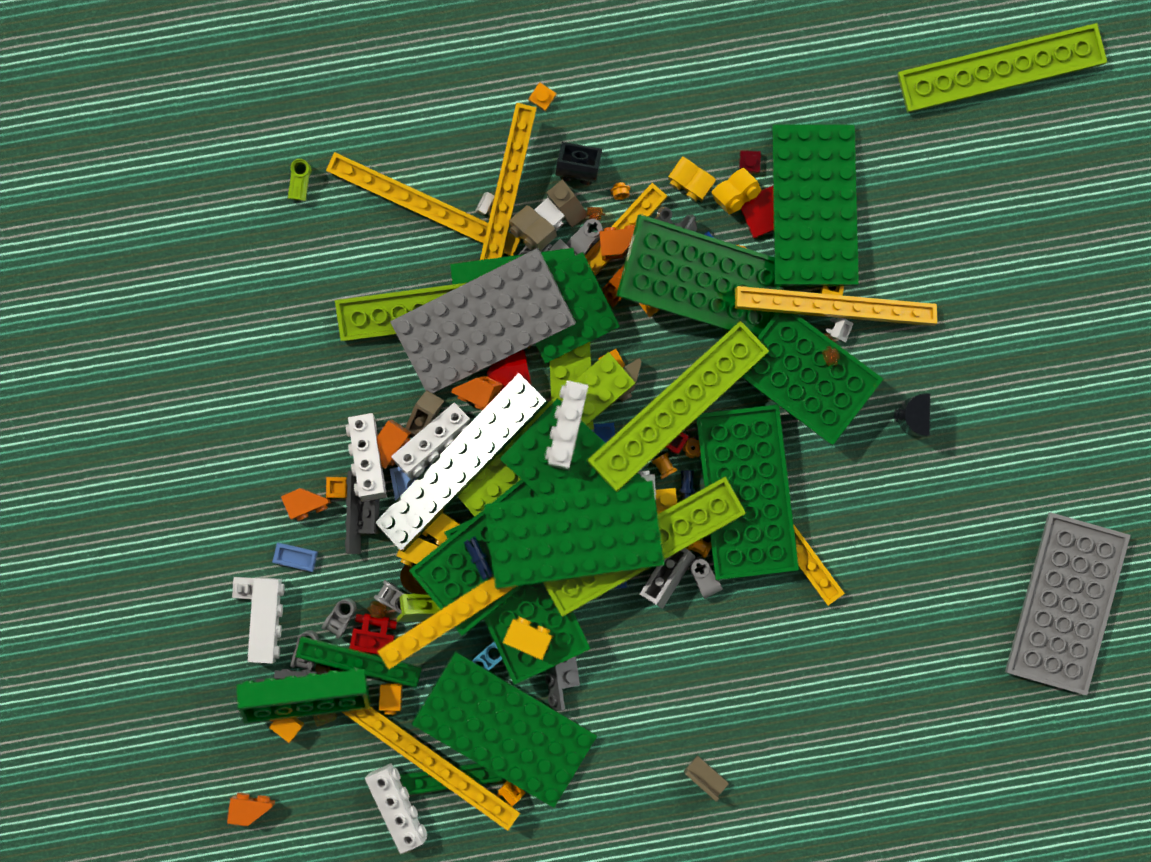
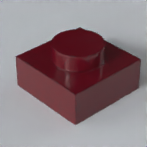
(750, 161)

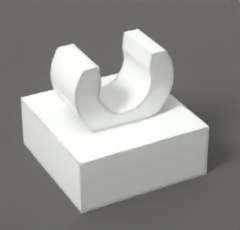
(485, 204)
(841, 329)
(242, 587)

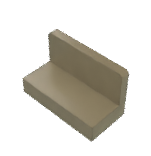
(706, 777)

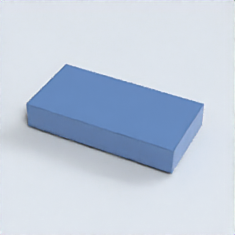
(295, 557)

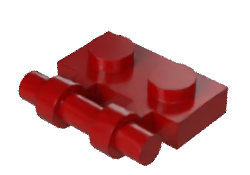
(369, 640)

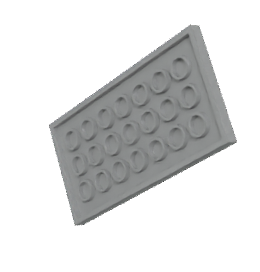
(483, 321)
(1067, 603)

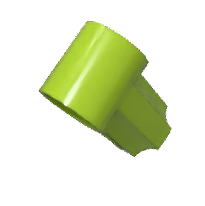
(299, 182)

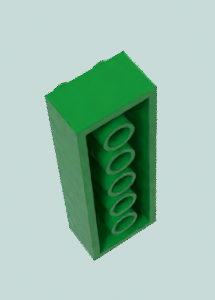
(303, 696)

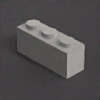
(667, 577)

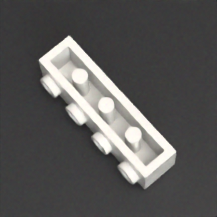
(568, 424)
(431, 441)
(366, 455)
(265, 620)
(396, 808)

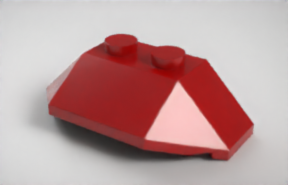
(508, 368)

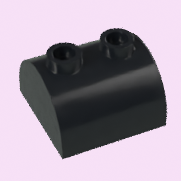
(578, 163)
(914, 415)

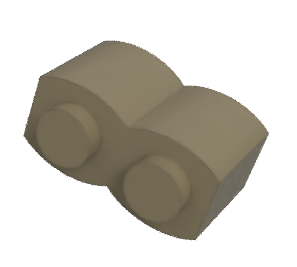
(532, 228)

